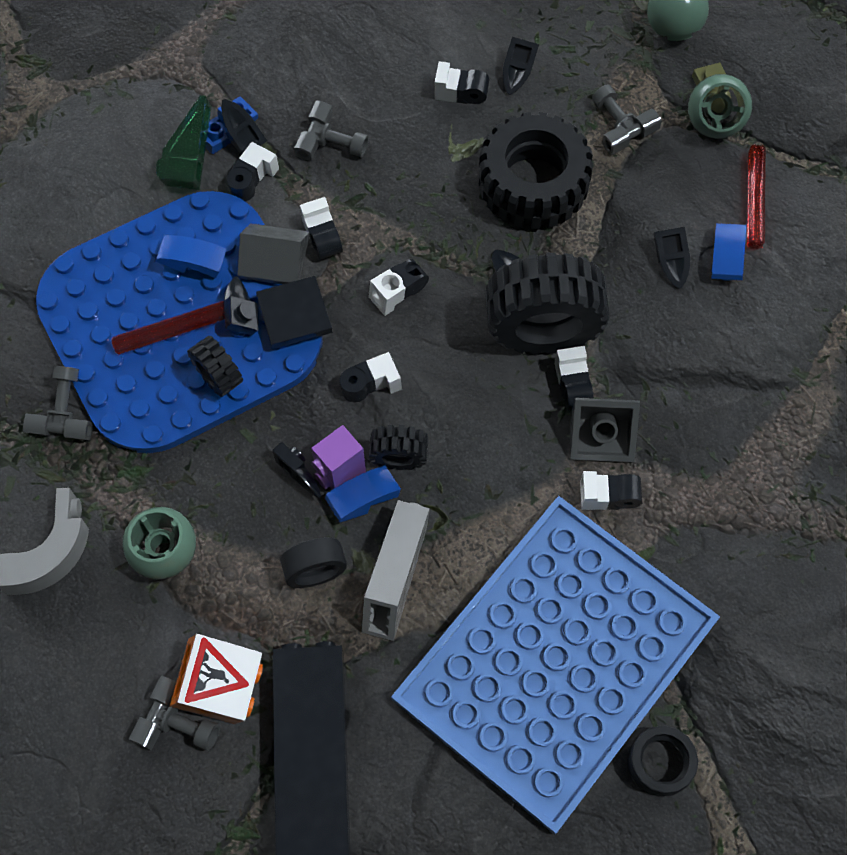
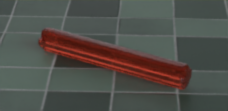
(756, 197)
(168, 328)

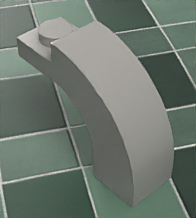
(54, 558)

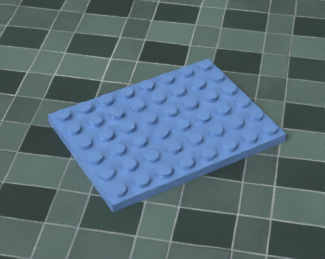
(555, 662)

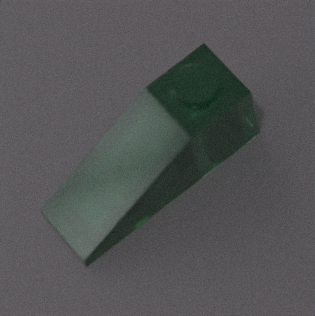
(185, 151)

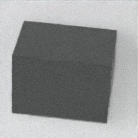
(271, 253)
(604, 429)

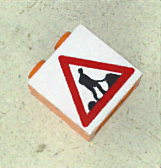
(217, 679)

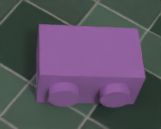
(338, 459)

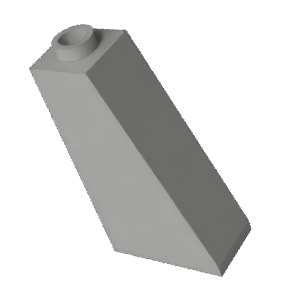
(394, 570)

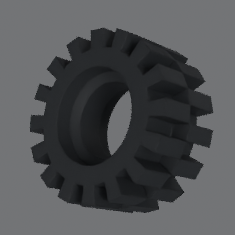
(215, 366)
(398, 447)

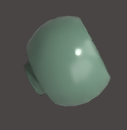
(677, 17)
(724, 83)
(181, 541)

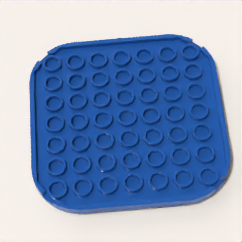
(113, 286)

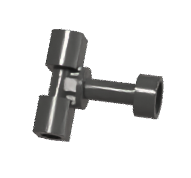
(626, 125)
(320, 133)
(59, 419)
(163, 718)

